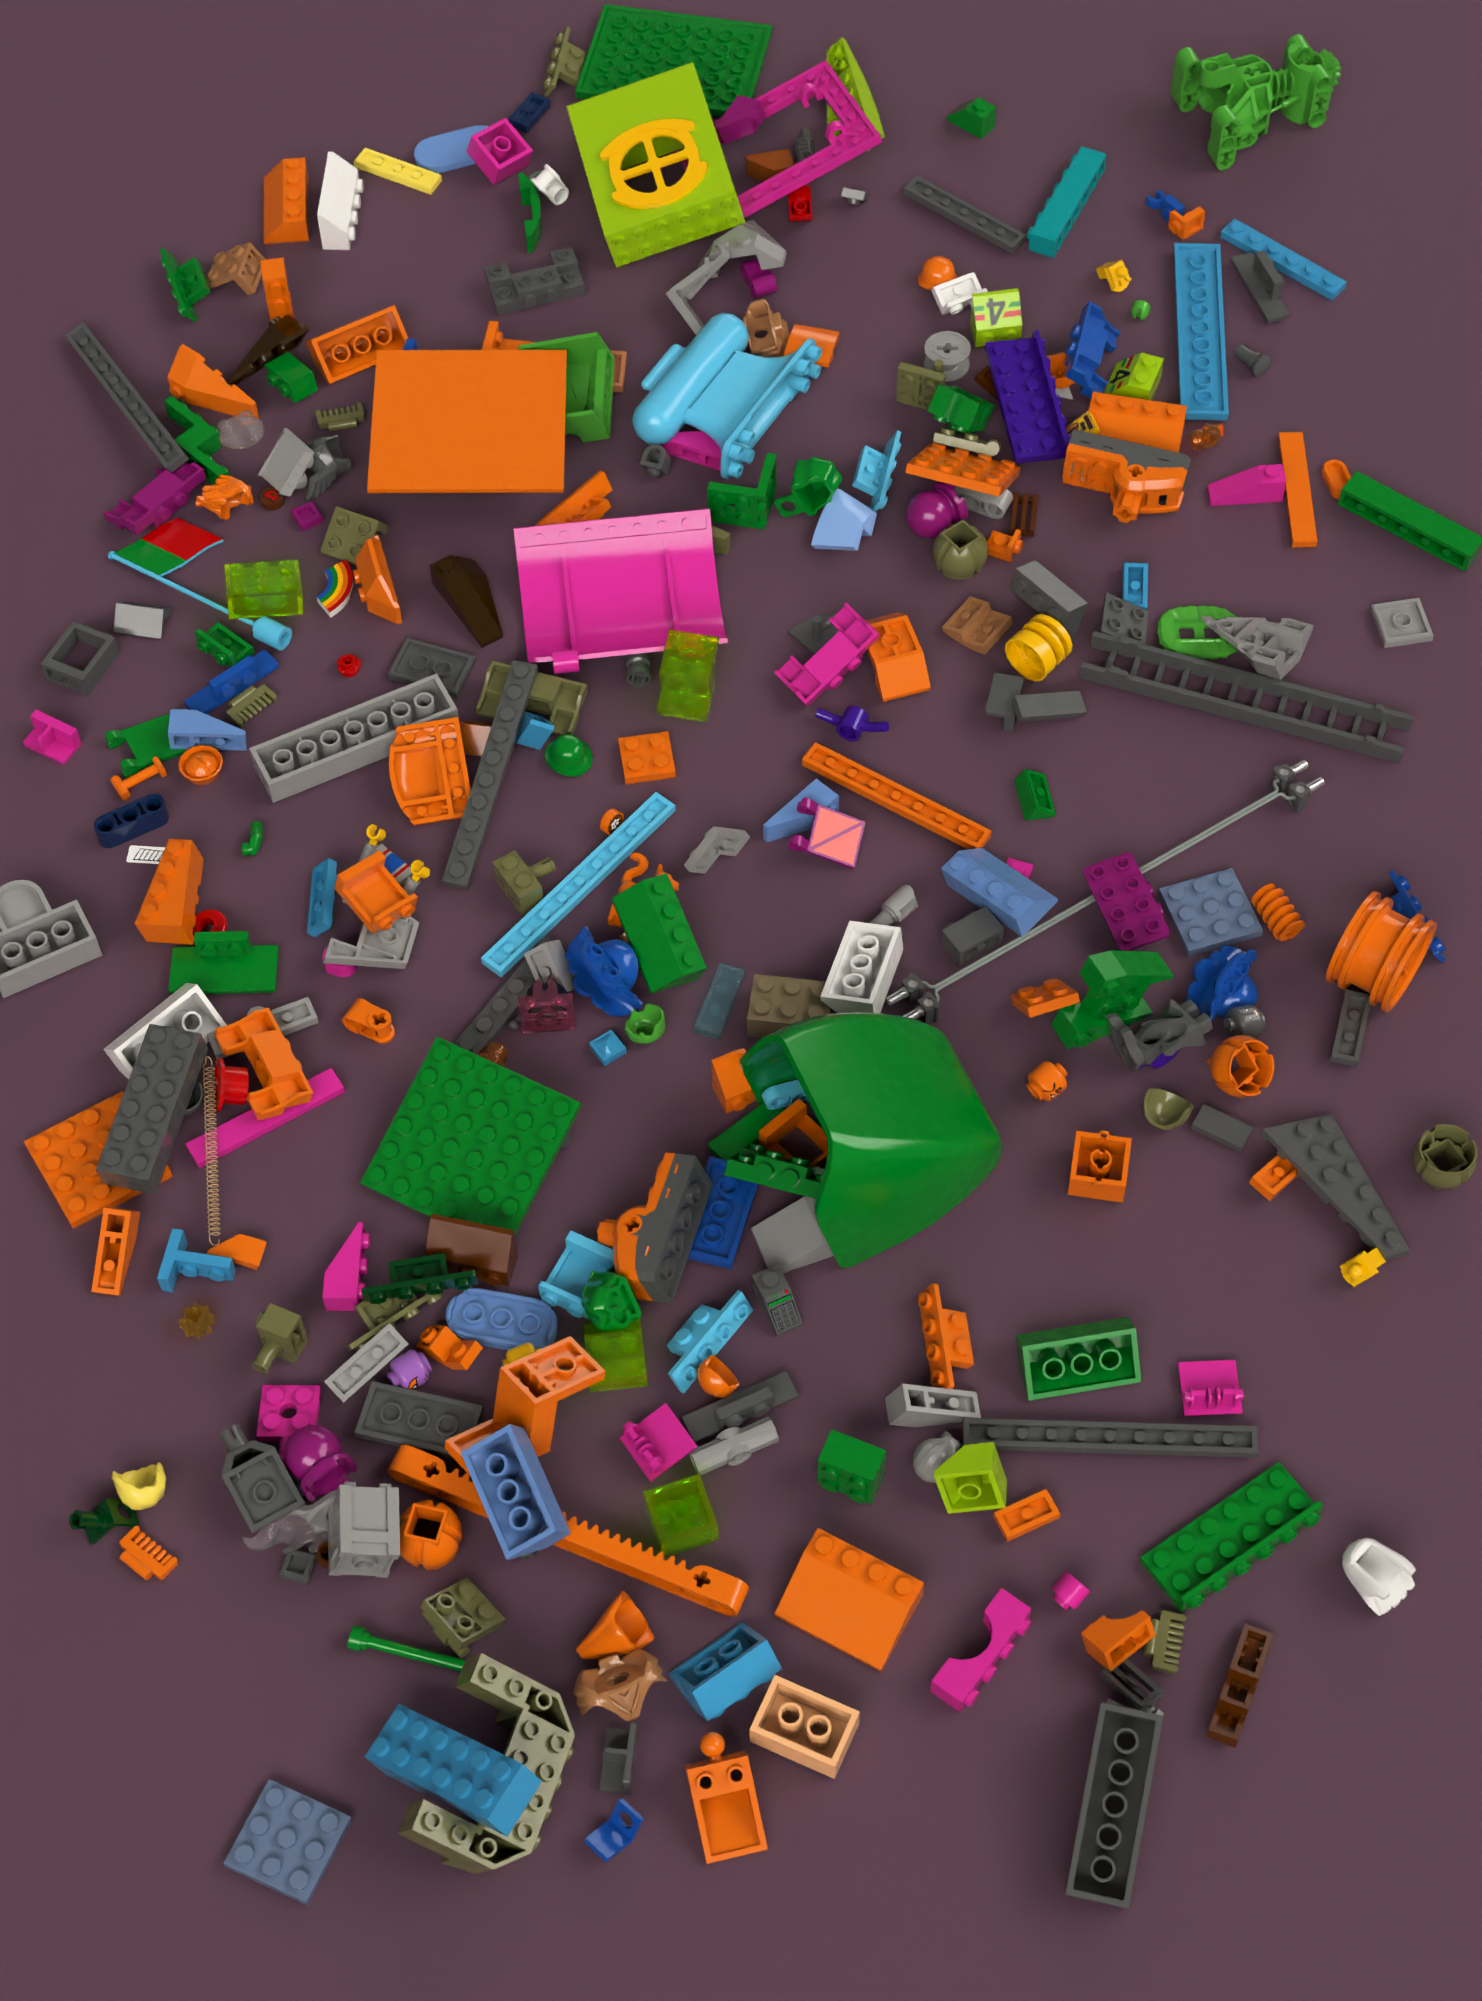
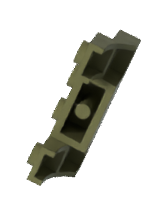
(549, 696)

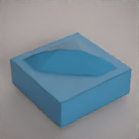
(607, 1047)

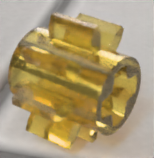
(193, 1314)

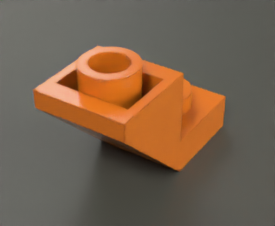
(446, 1348)

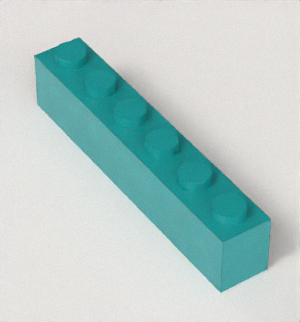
(1066, 202)

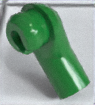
(256, 836)

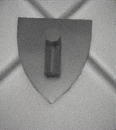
(814, 632)

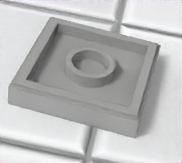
(1401, 622)

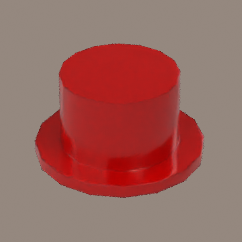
(230, 1085)

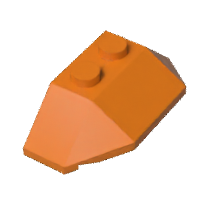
(376, 581)

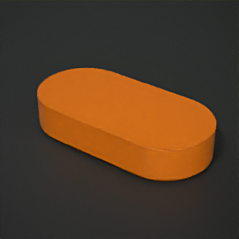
(1335, 476)

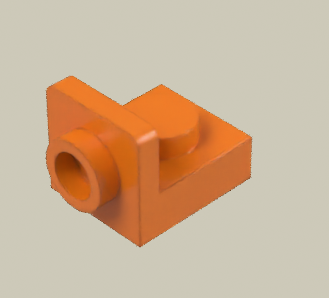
(1188, 224)
(1004, 546)

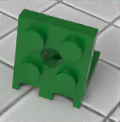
(751, 504)

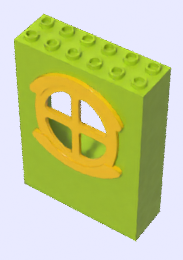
(637, 127)

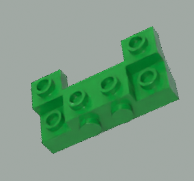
(771, 1170)

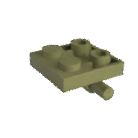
(917, 384)
(461, 1615)

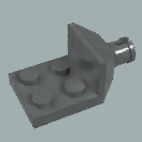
(257, 1480)

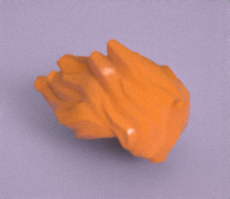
(224, 495)

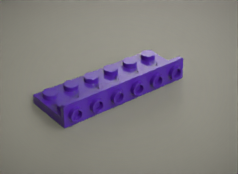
(1028, 399)

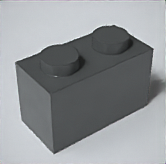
(972, 936)

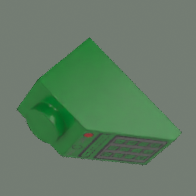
(974, 117)

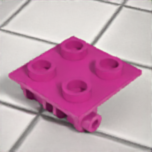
(1210, 1388)
(657, 1441)

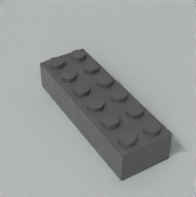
(152, 1109)
(1114, 1806)

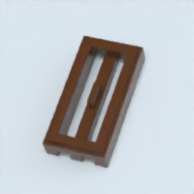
(1025, 500)

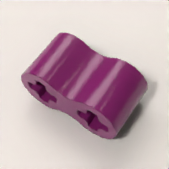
(759, 281)

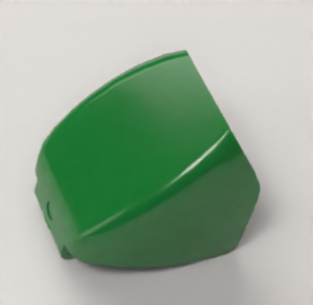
(896, 1119)

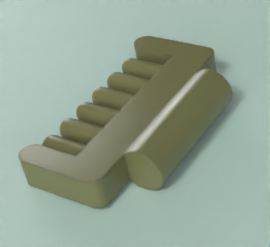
(342, 420)
(245, 701)
(1157, 1645)

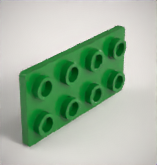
(225, 964)

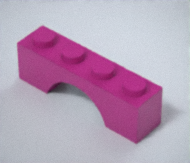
(959, 1679)

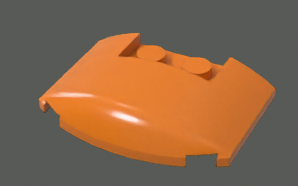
(429, 771)

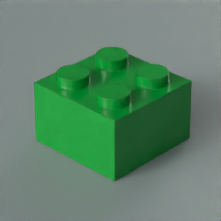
(851, 1467)

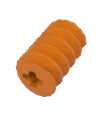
(1277, 912)

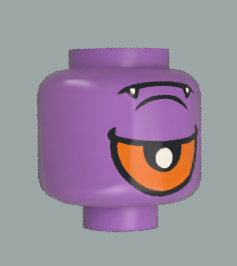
(409, 1370)

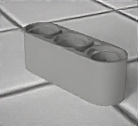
(984, 503)

